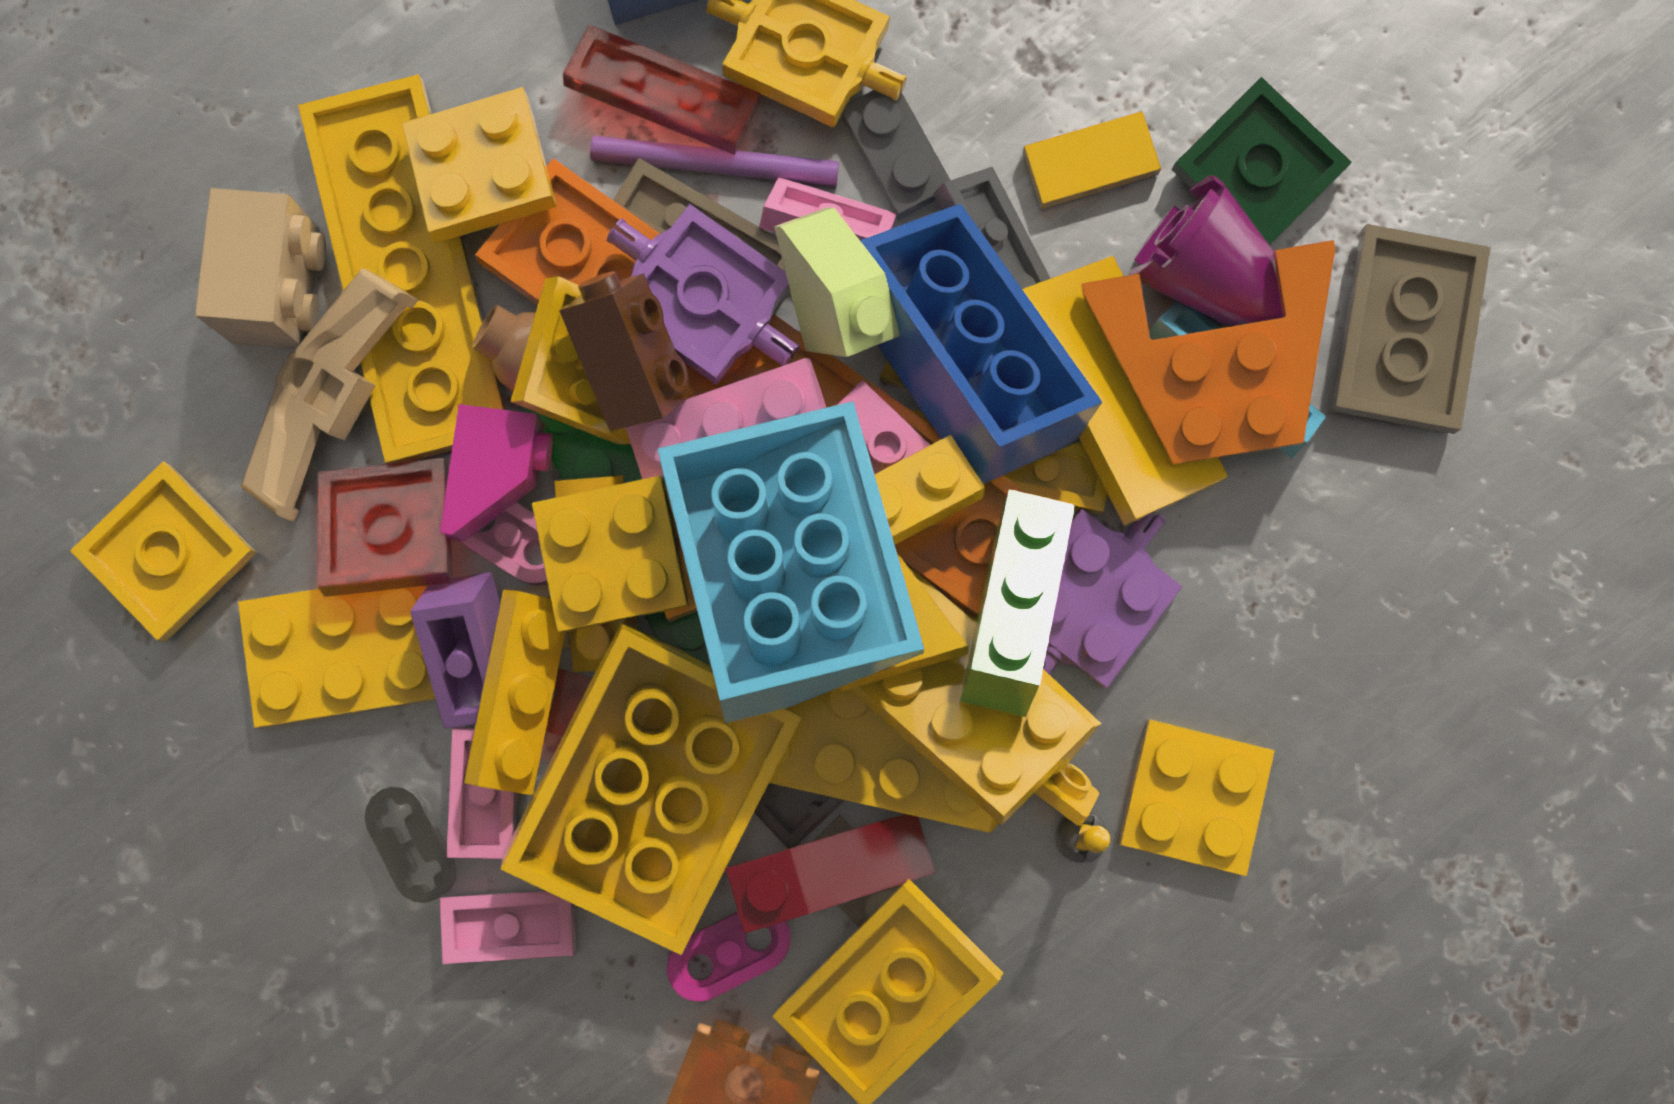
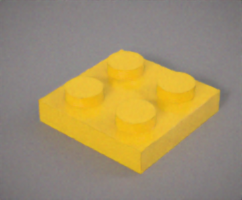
(479, 165)
(163, 552)
(610, 554)
(1196, 797)

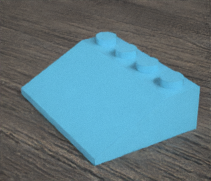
(789, 559)

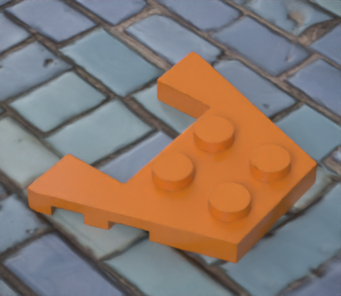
(1227, 385)

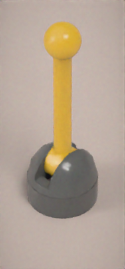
(1091, 839)

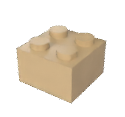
(259, 269)

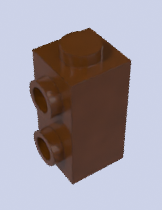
(626, 350)

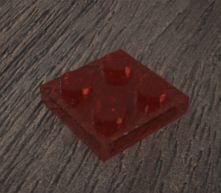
(382, 527)

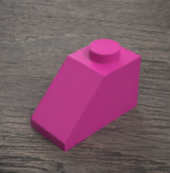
(491, 466)

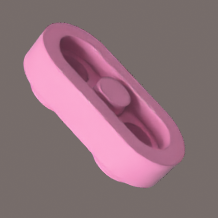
(508, 544)

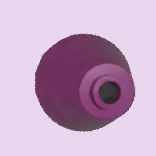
(1212, 259)

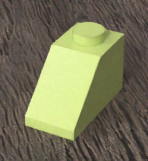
(835, 285)

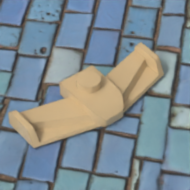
(320, 389)

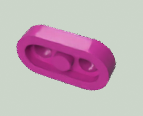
(731, 957)

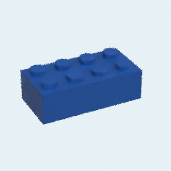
(977, 346)

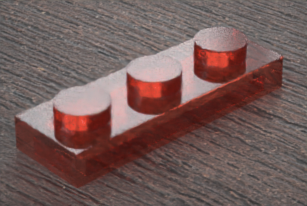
(661, 89)

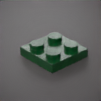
(1265, 158)

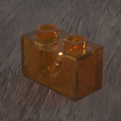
(726, 1046)

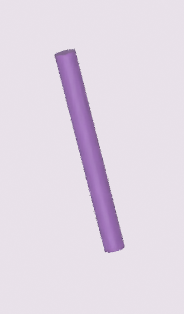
(715, 160)

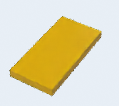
(1119, 434)

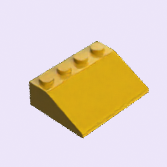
(647, 792)

